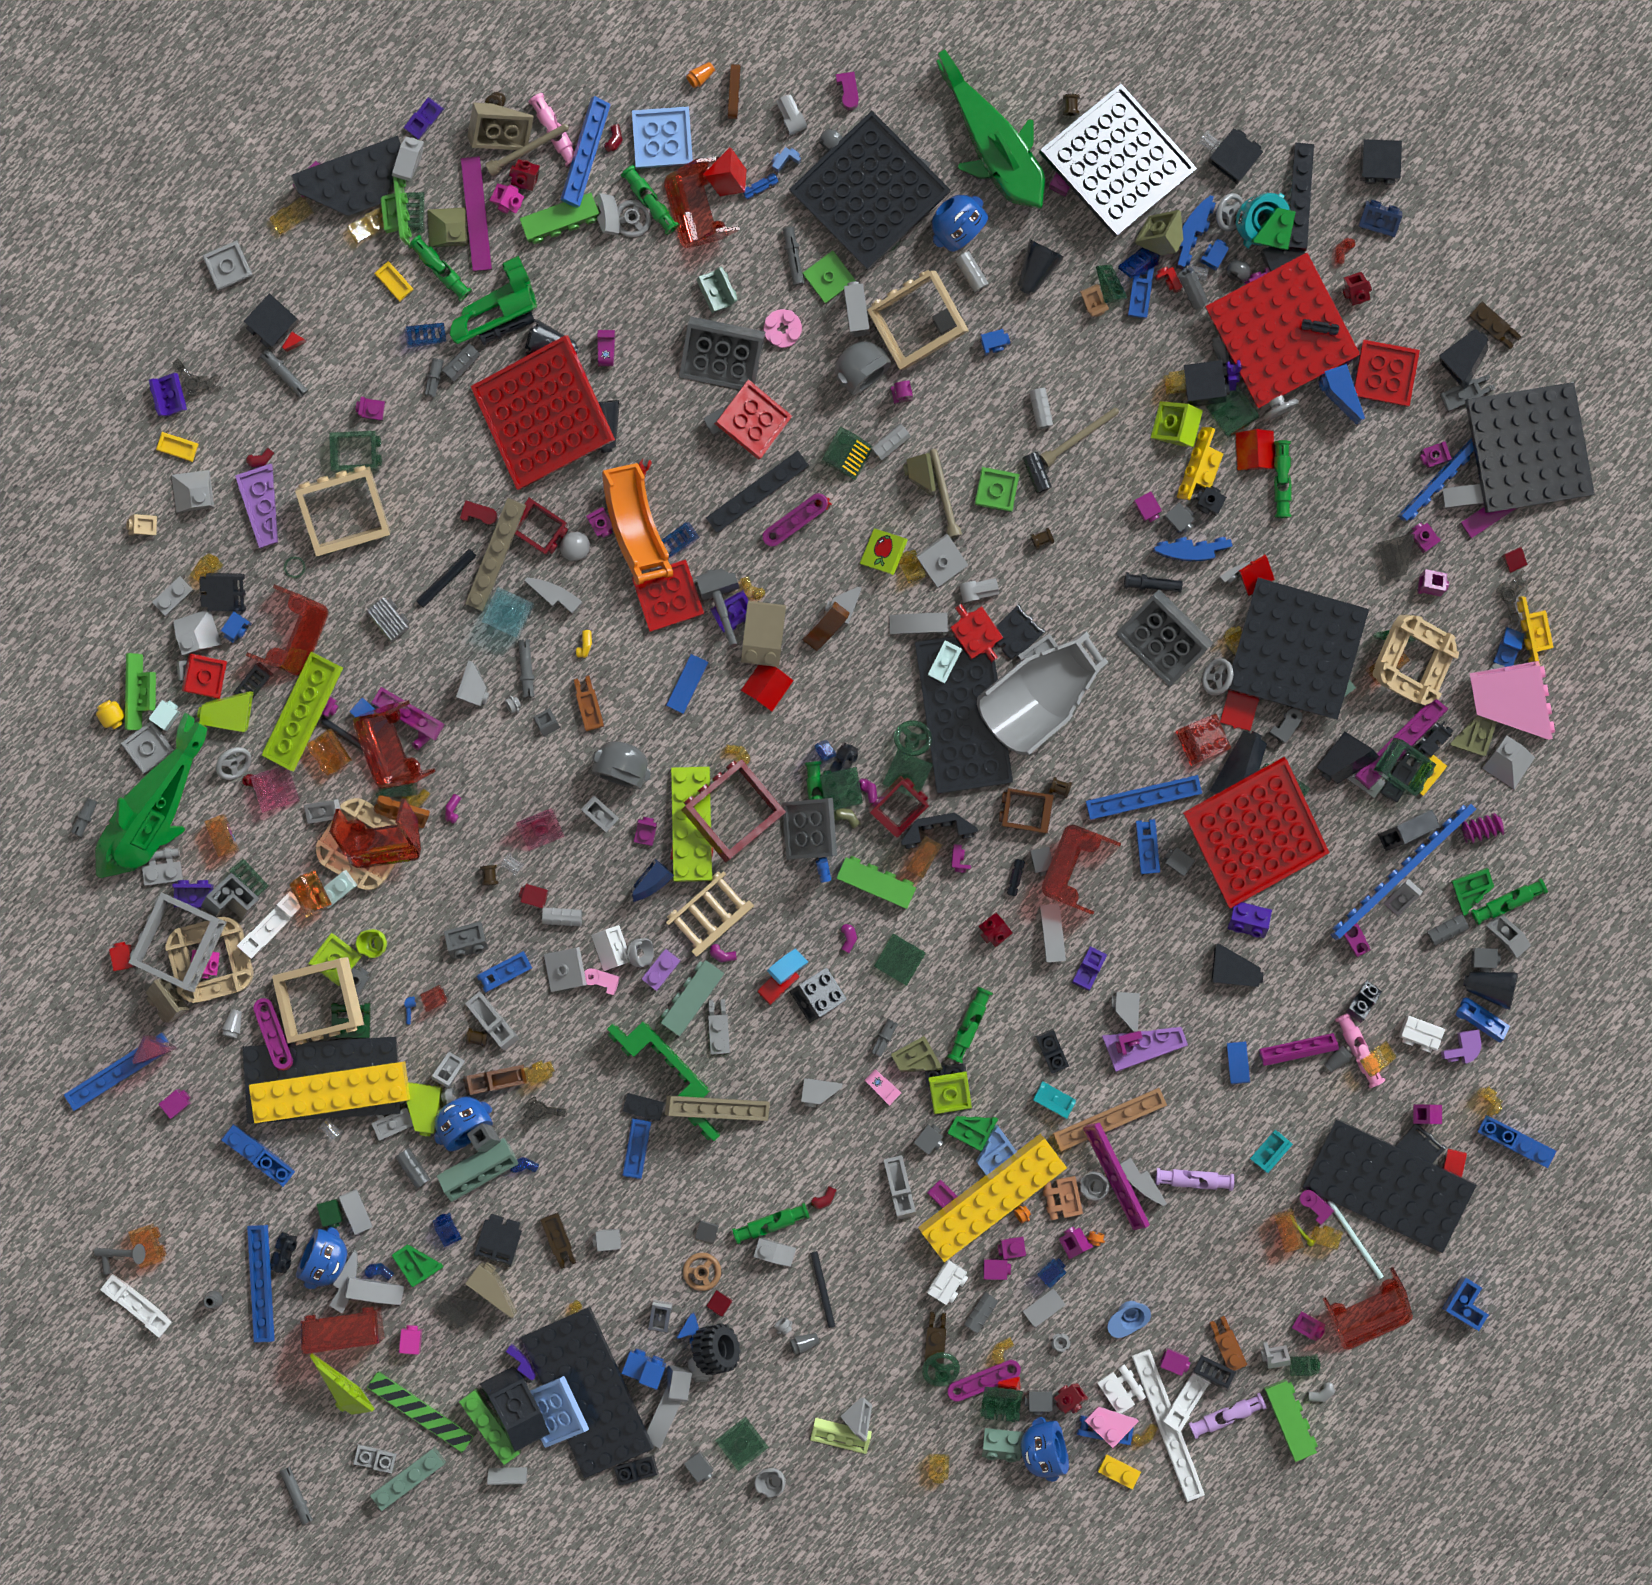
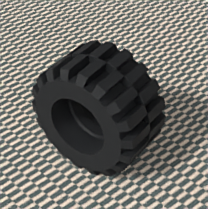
(715, 1349)

